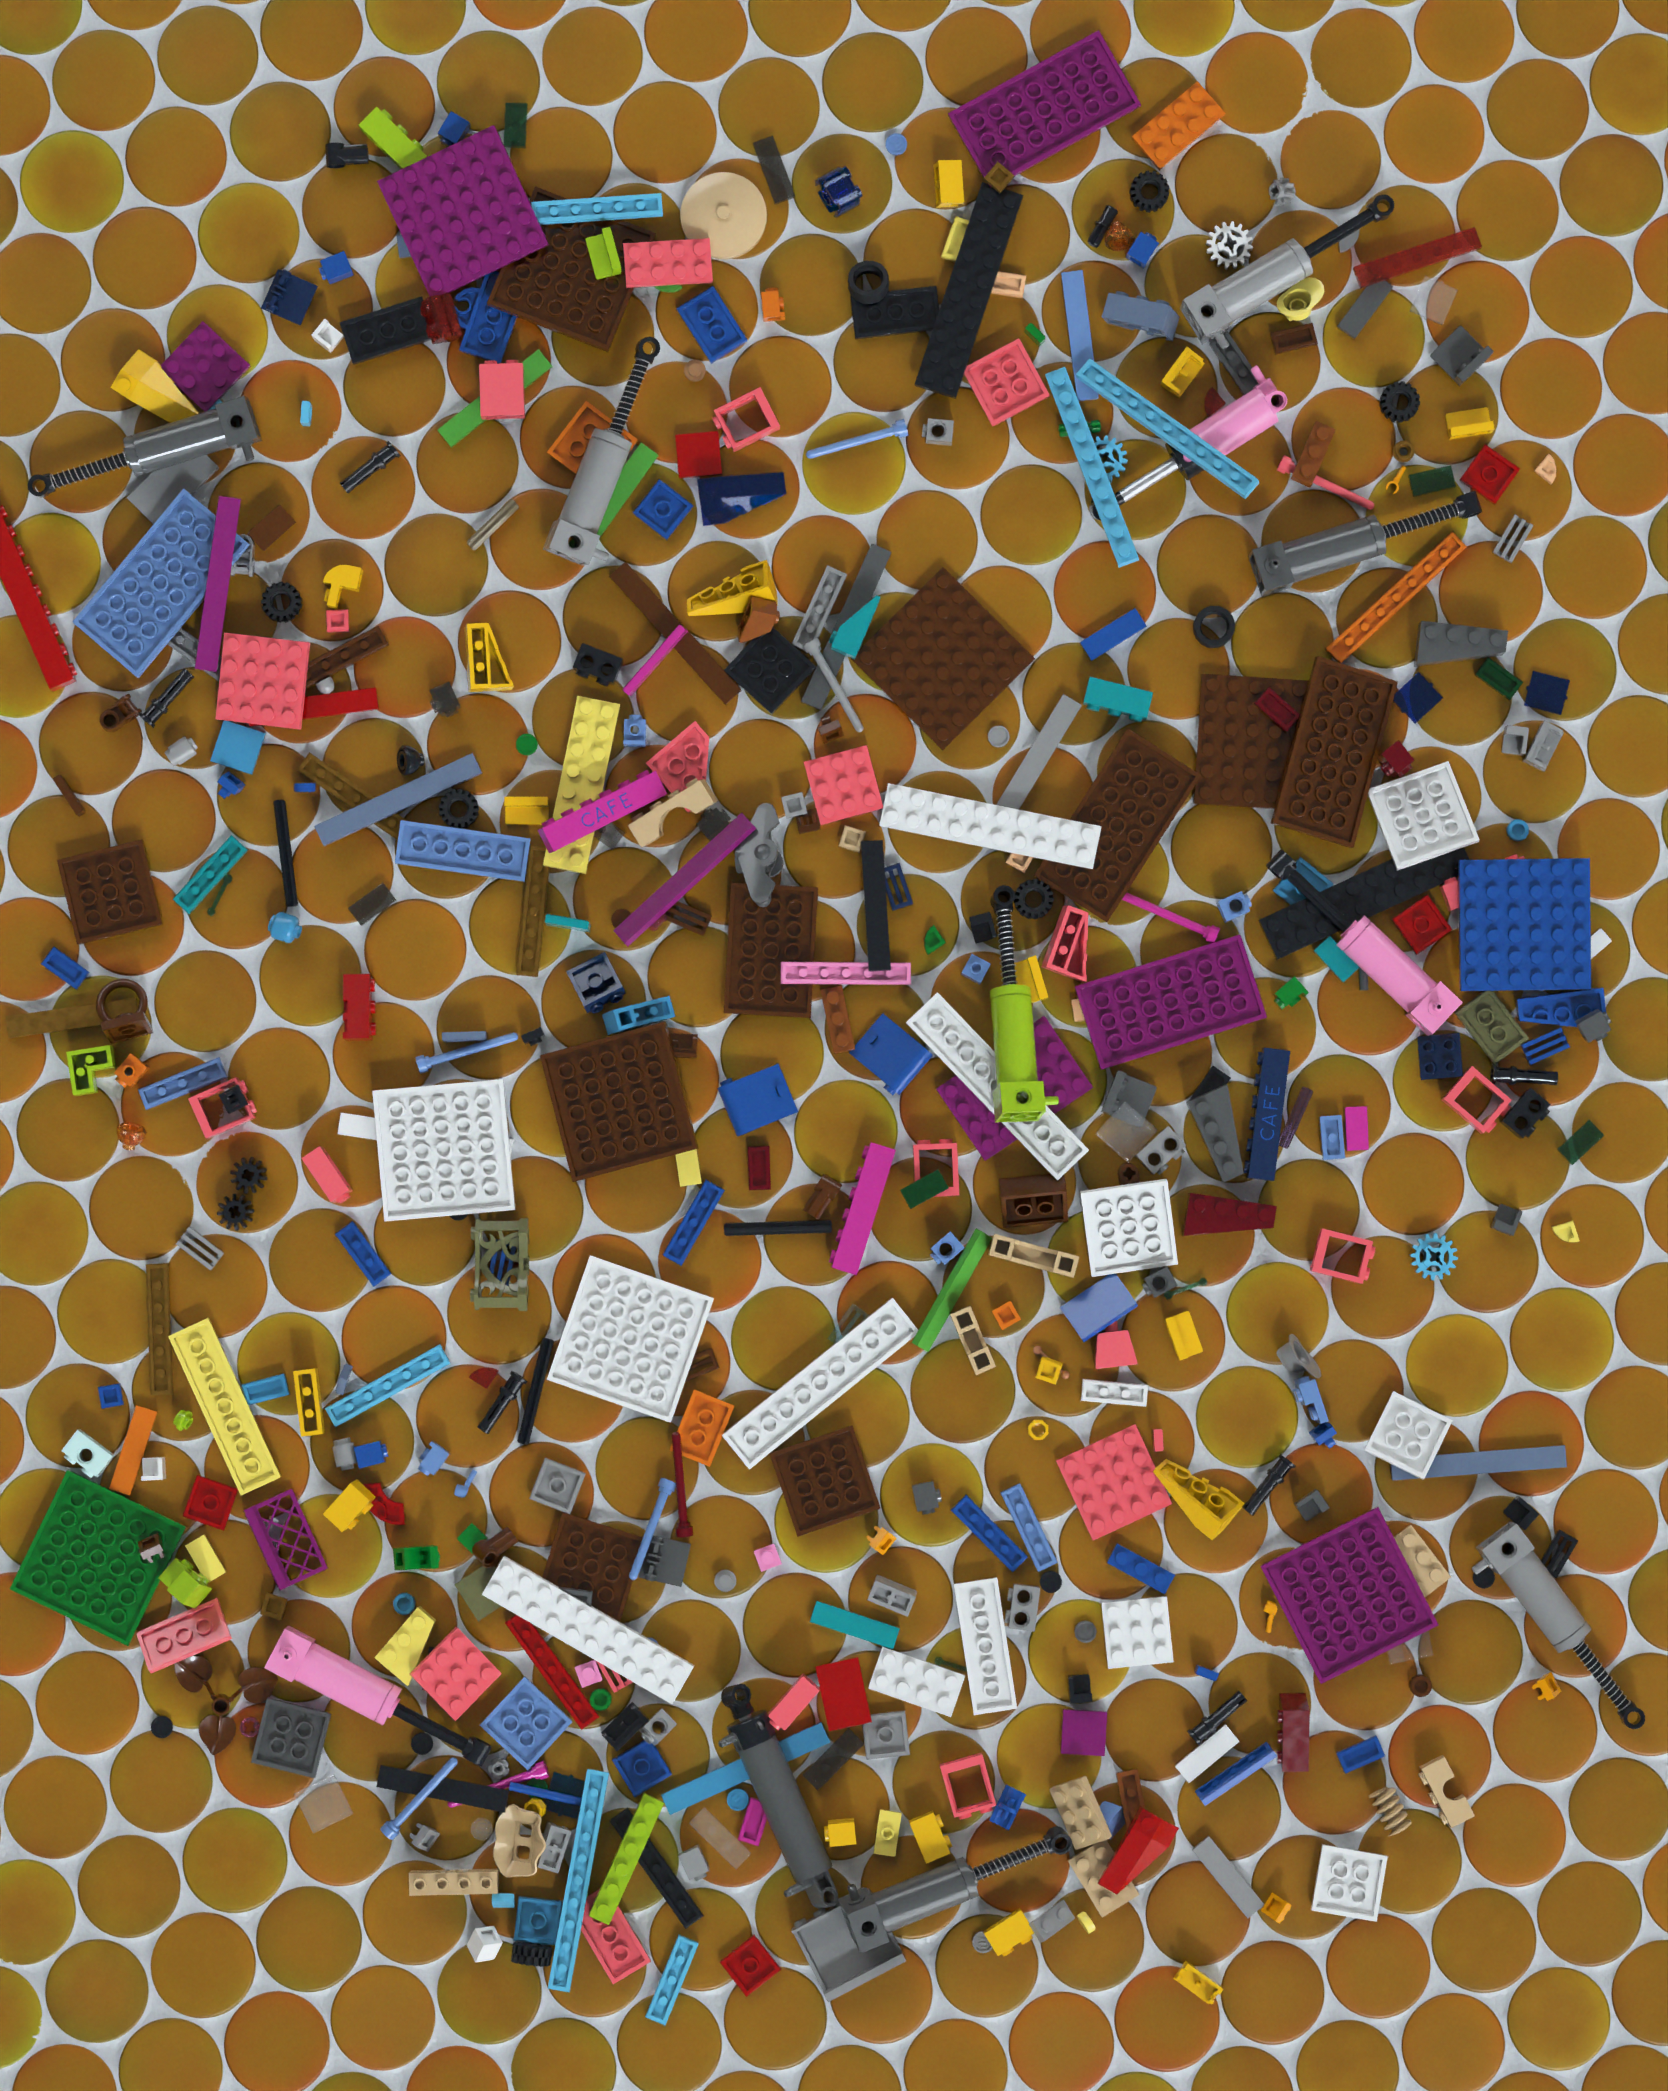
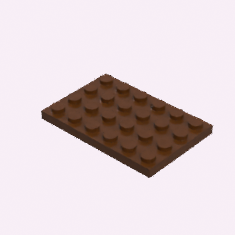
(760, 941)

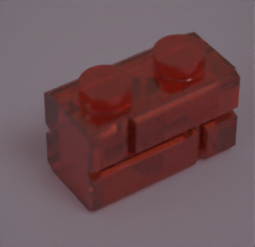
(441, 318)

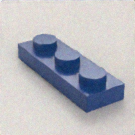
(1140, 1568)

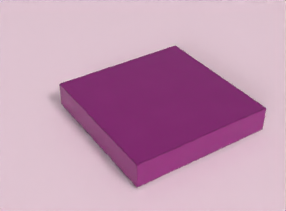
(1083, 1732)

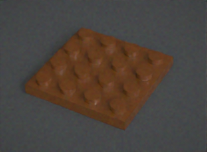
(109, 892)
(824, 1480)
(595, 1560)

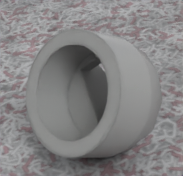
(326, 686)

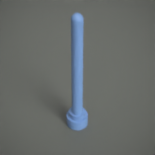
(897, 429)
(427, 1062)
(666, 1487)
(392, 1827)

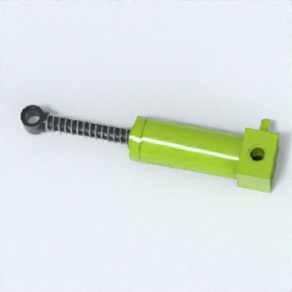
(1014, 1032)

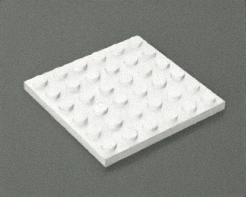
(443, 1150)
(630, 1338)

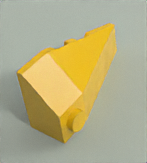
(150, 387)
(735, 593)
(1204, 1504)

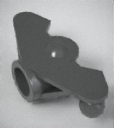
(759, 857)

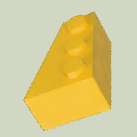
(484, 662)

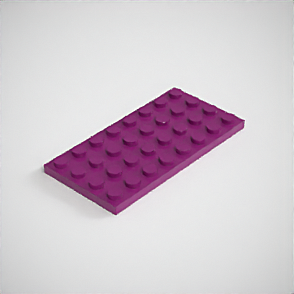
(1045, 108)
(1170, 1002)

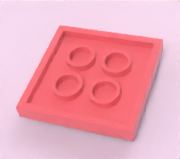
(1005, 382)
(843, 785)
(455, 1673)

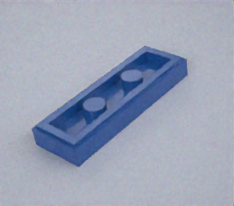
(1113, 634)
(363, 1253)

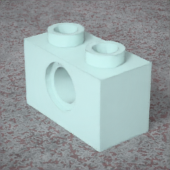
(100, 1455)

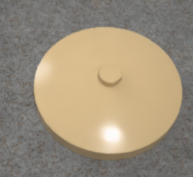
(726, 211)

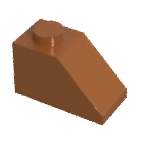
(757, 619)

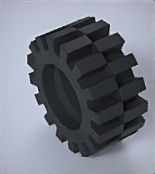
(1149, 204)
(1386, 401)
(281, 615)
(449, 799)
(1047, 899)
(531, 1954)

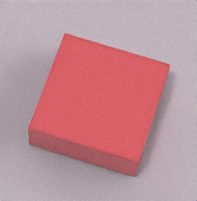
(337, 620)
(1158, 1440)

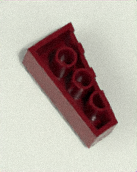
(1220, 1215)

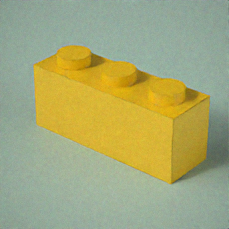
(309, 1402)

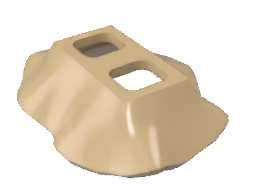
(509, 1839)

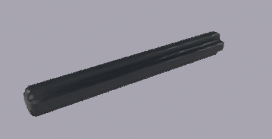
(285, 853)
(778, 1227)
(535, 1391)

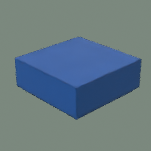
(111, 1395)
(1205, 1672)

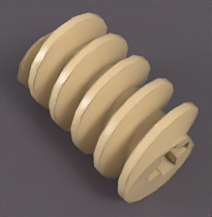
(1391, 1810)

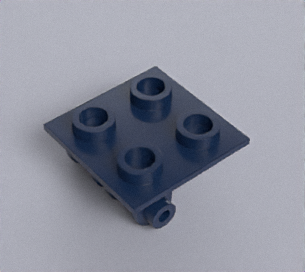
(289, 297)
(1440, 1056)

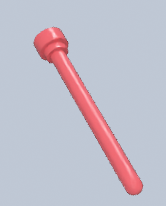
(1288, 466)

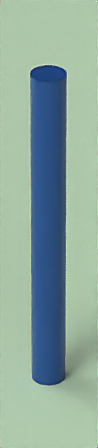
(543, 1793)

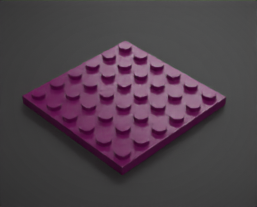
(463, 212)
(1349, 1595)

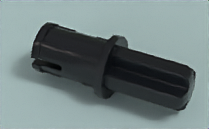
(1102, 226)

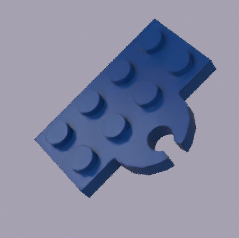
(485, 327)

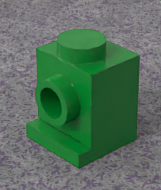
(1289, 993)

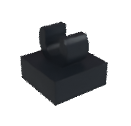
(233, 1099)

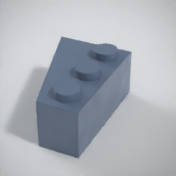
(1140, 314)

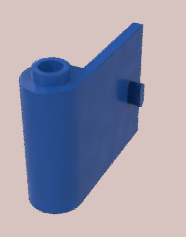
(893, 1056)
(754, 1100)

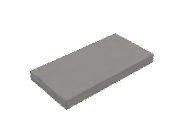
(164, 485)

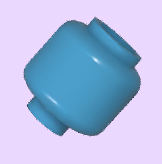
(284, 927)

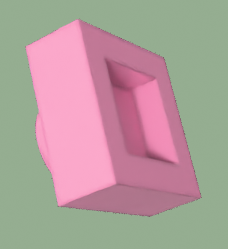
(767, 1557)
(588, 1673)

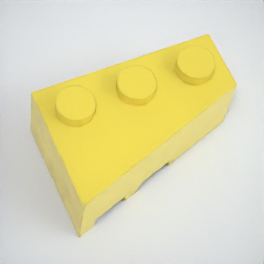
(407, 1645)

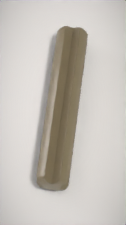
(492, 524)

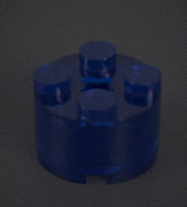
(838, 191)

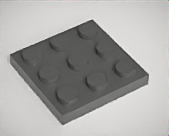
(291, 1737)

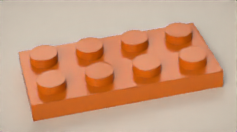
(1178, 125)

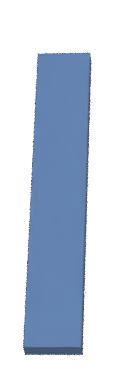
(1078, 329)

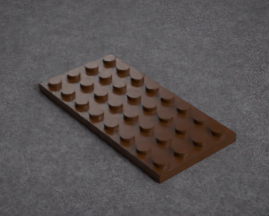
(1334, 752)
(1134, 806)

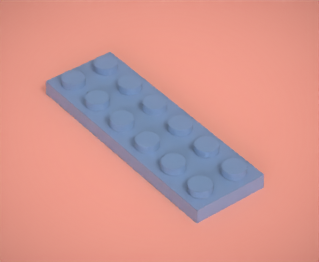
(462, 851)

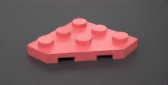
(682, 759)

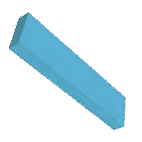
(672, 1979)

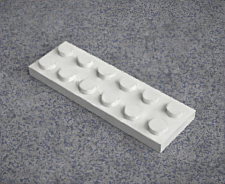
(985, 1646)

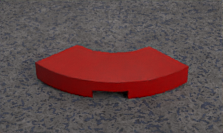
(384, 1507)

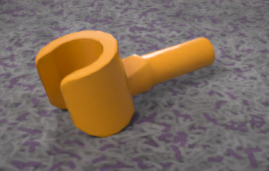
(1396, 480)
(1271, 1608)

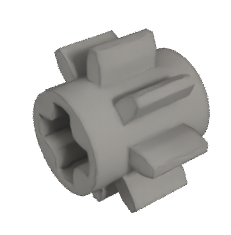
(1282, 191)

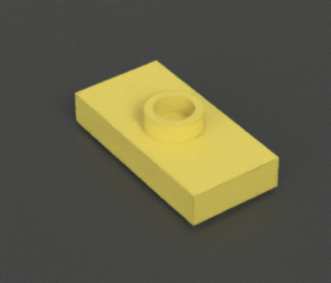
(887, 1833)

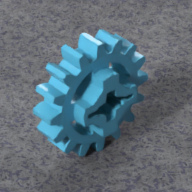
(1112, 463)
(1441, 1250)

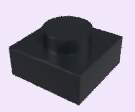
(533, 1037)

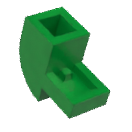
(416, 1557)

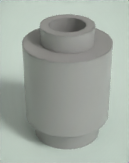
(181, 751)
(344, 1453)

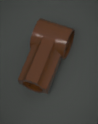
(824, 1193)
(489, 1551)

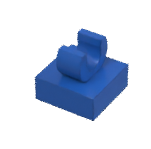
(230, 785)
(1323, 1434)

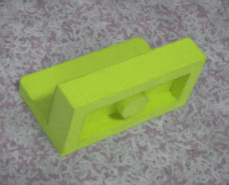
(603, 254)

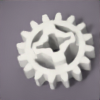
(1220, 248)

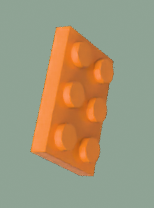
(703, 1427)

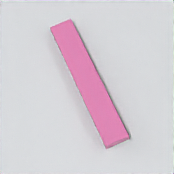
(843, 973)

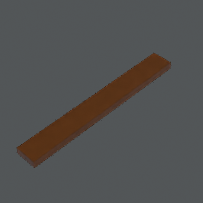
(666, 623)

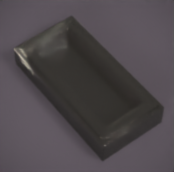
(372, 904)

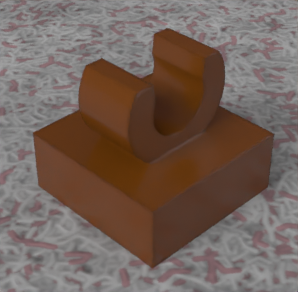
(830, 730)
(808, 822)
(151, 1546)

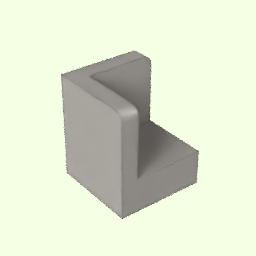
(1515, 740)

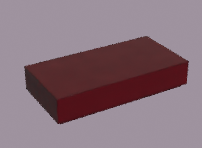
(1277, 709)
(759, 1168)

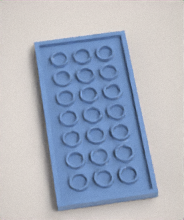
(155, 586)

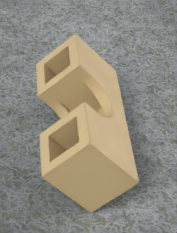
(972, 1340)
(1453, 1810)

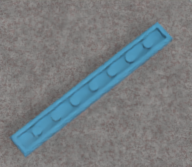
(735, 1772)

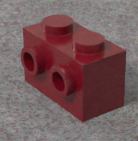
(1395, 760)

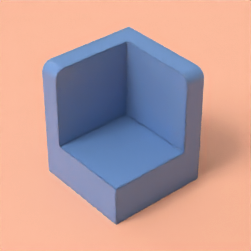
(1113, 1816)

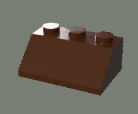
(1033, 1200)

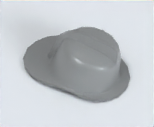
(1296, 1358)

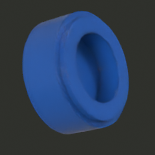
(304, 787)

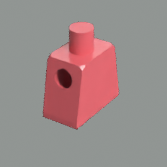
(1114, 1348)

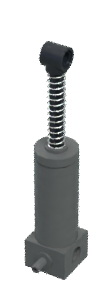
(170, 445)
(1282, 565)
(876, 1914)

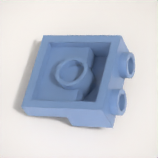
(1308, 1393)

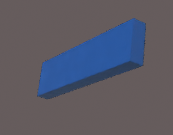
(693, 1222)
(989, 1533)
(1235, 1773)

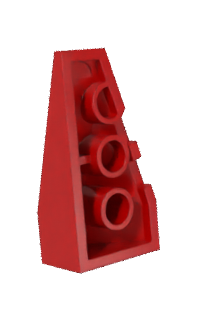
(1140, 1846)

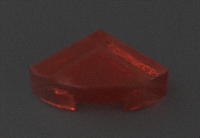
(1213, 402)
(484, 1376)

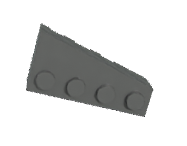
(1217, 1128)

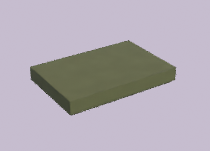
(1491, 1026)

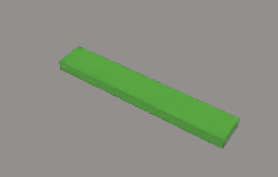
(470, 416)
(629, 479)
(952, 1290)

